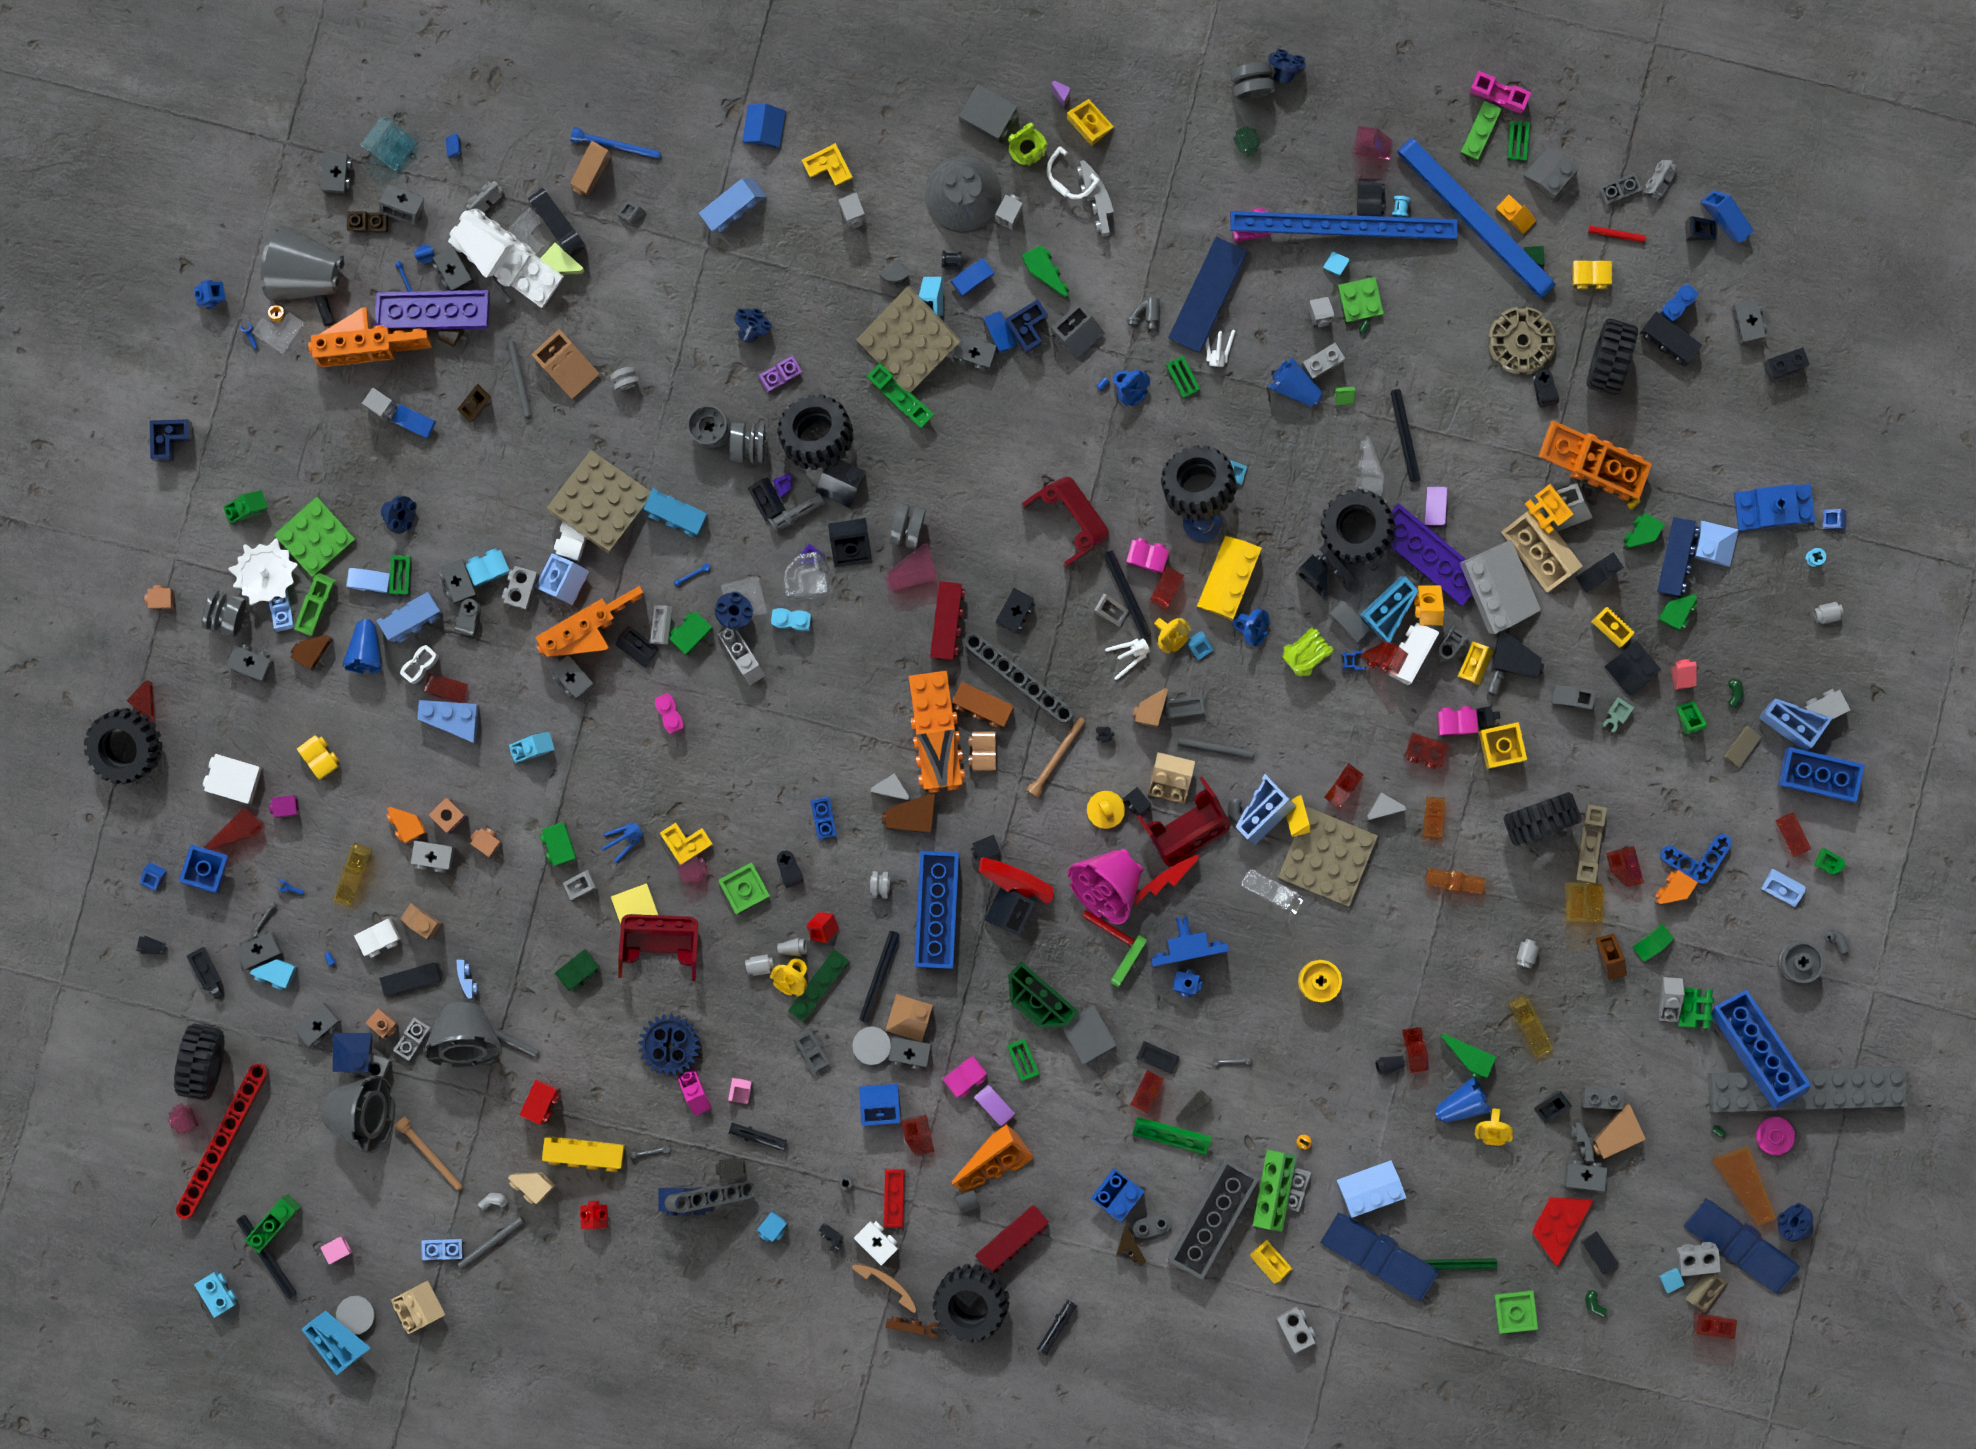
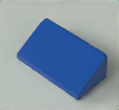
(999, 331)

